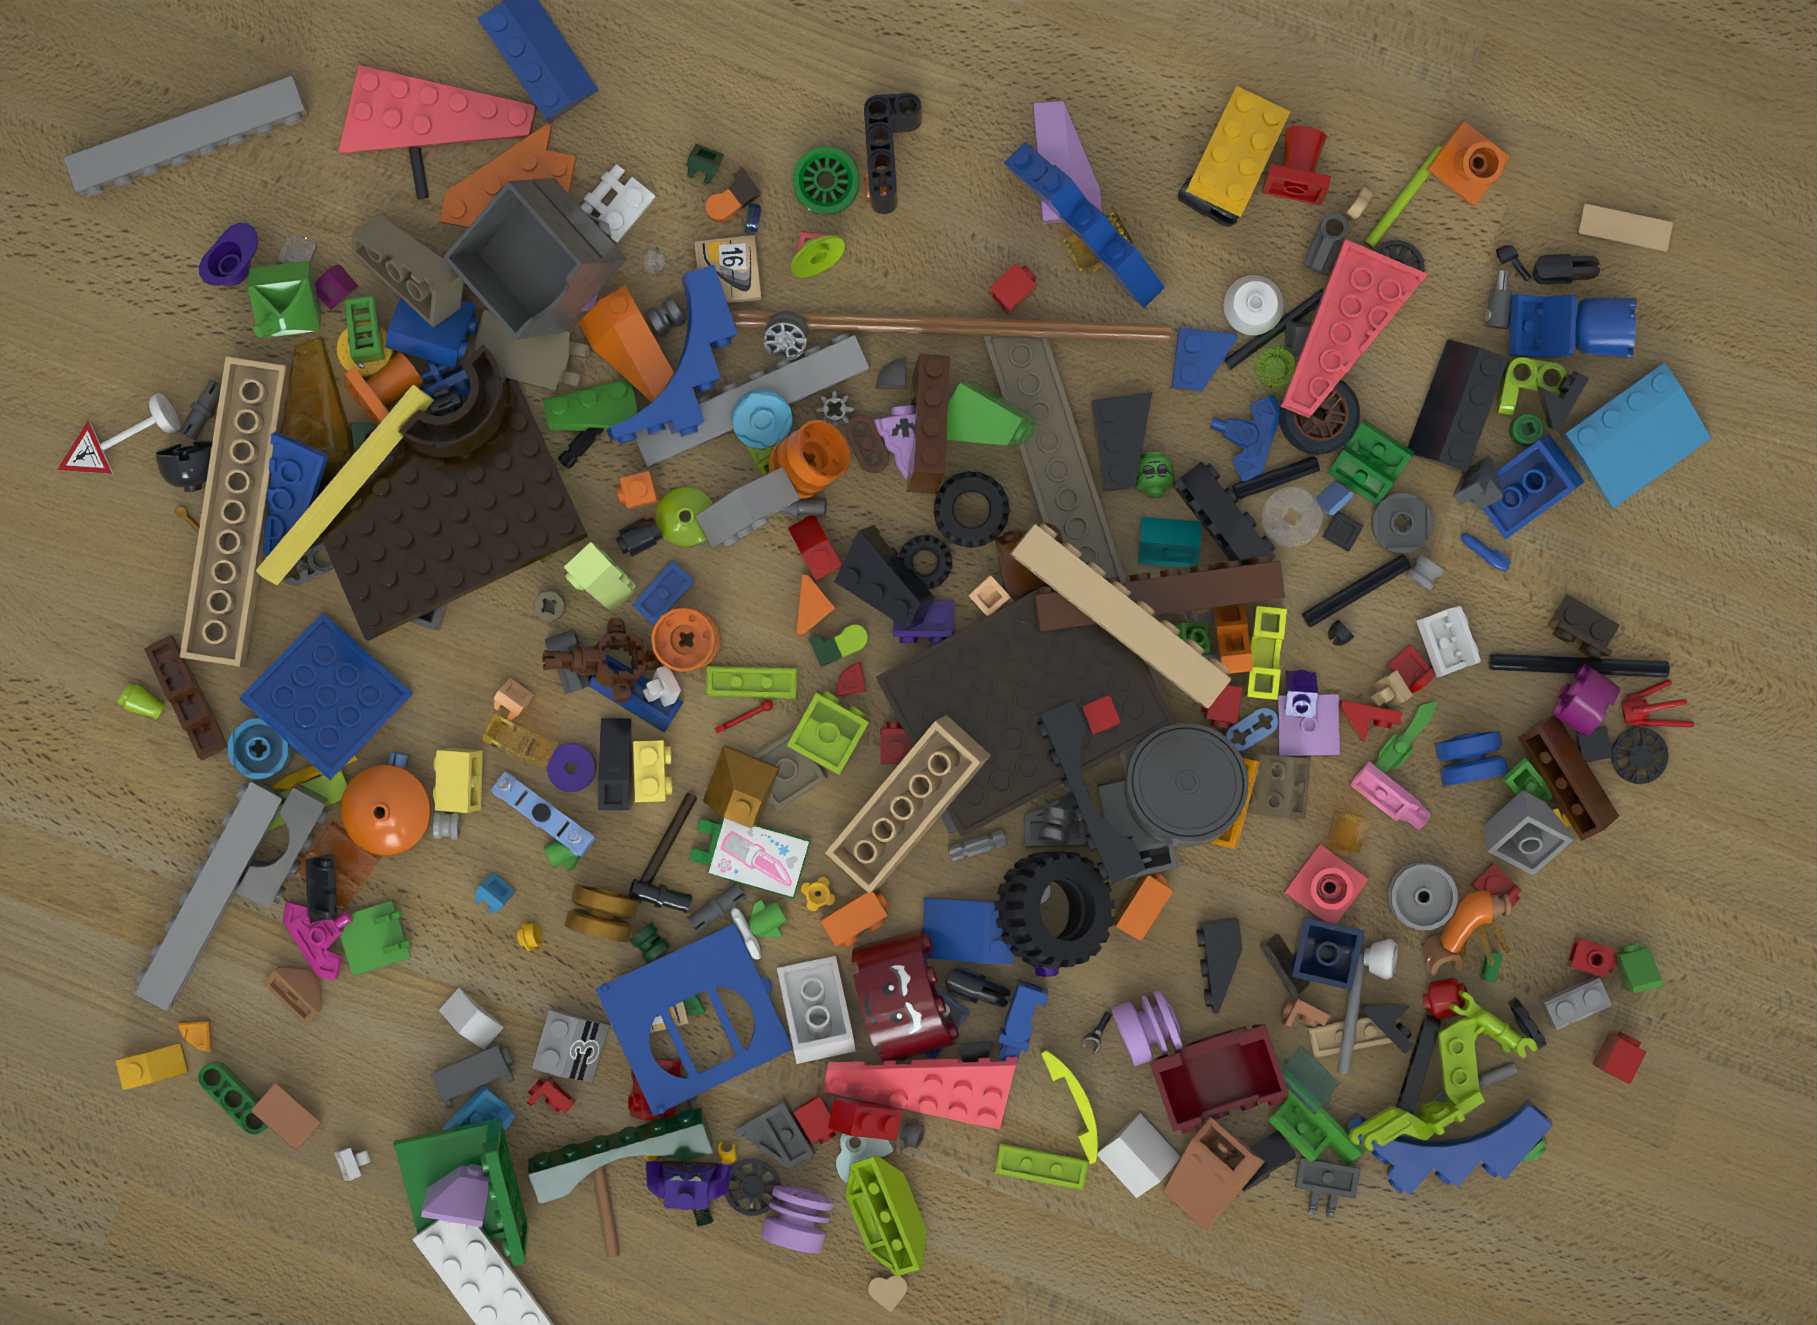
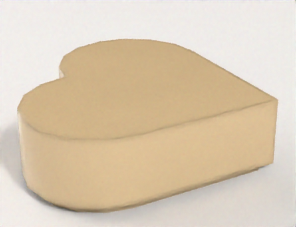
(1358, 204)
(888, 1290)

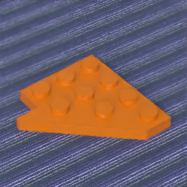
(523, 161)

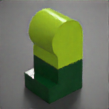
(850, 641)

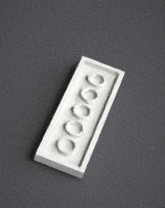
(479, 1275)

